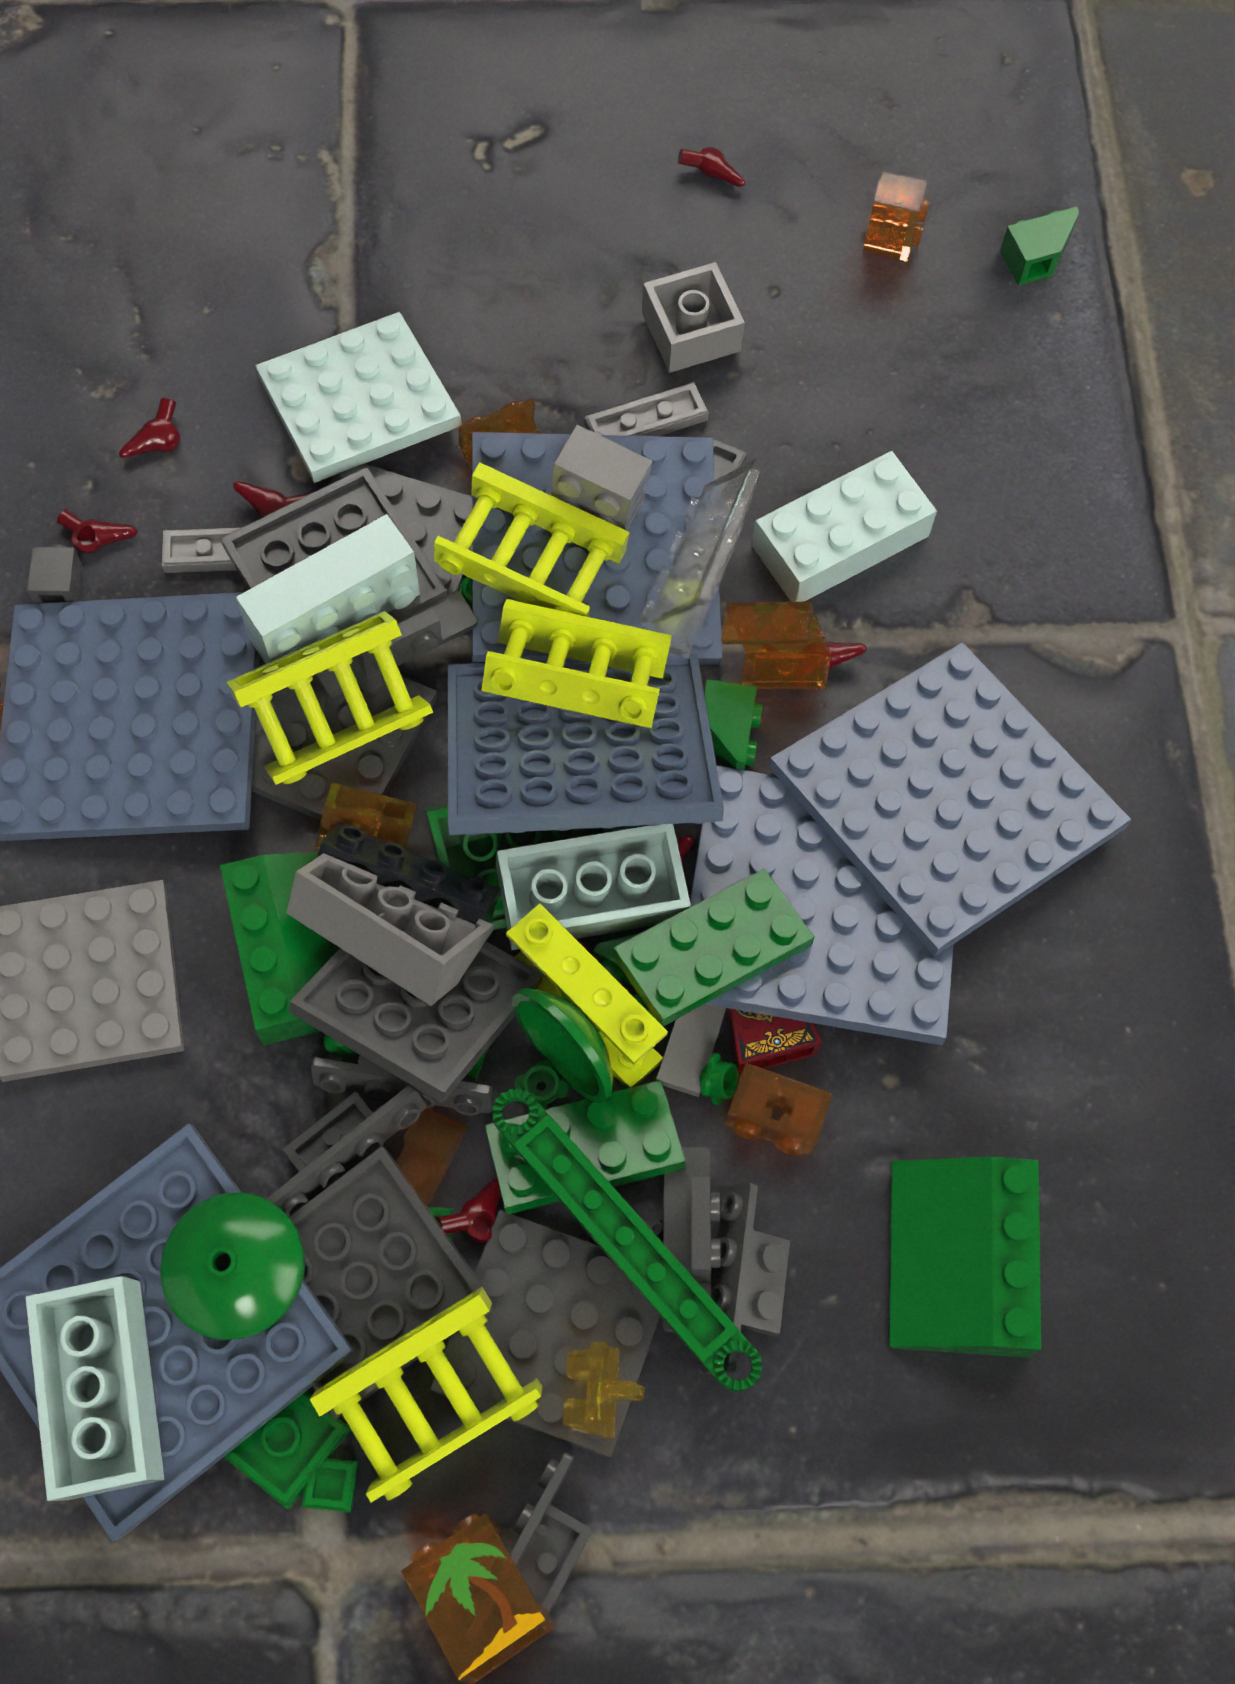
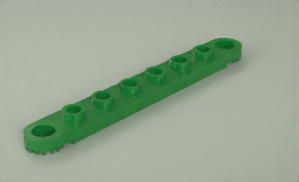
(627, 1240)

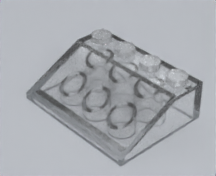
(701, 557)

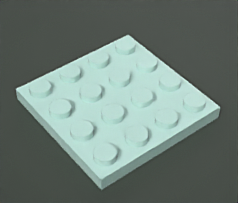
(358, 396)

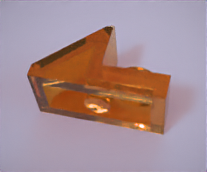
(429, 1151)

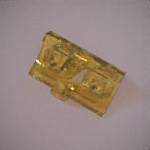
(600, 1368)

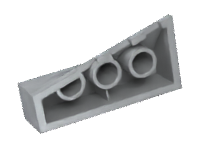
(386, 927)

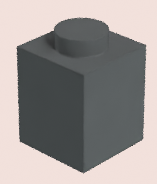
(55, 574)

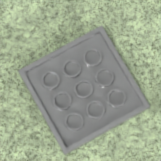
(87, 981)

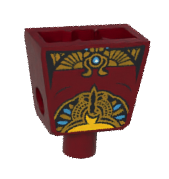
(769, 1039)

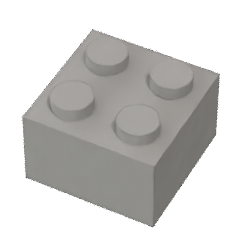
(692, 317)
(601, 477)

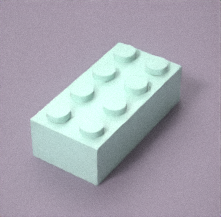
(843, 528)
(331, 590)
(596, 880)
(94, 1389)

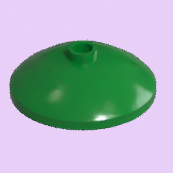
(567, 1041)
(262, 1273)

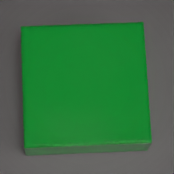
(332, 1486)

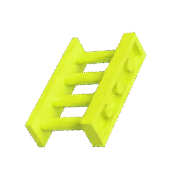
(530, 507)
(580, 639)
(296, 673)
(580, 979)
(386, 1371)

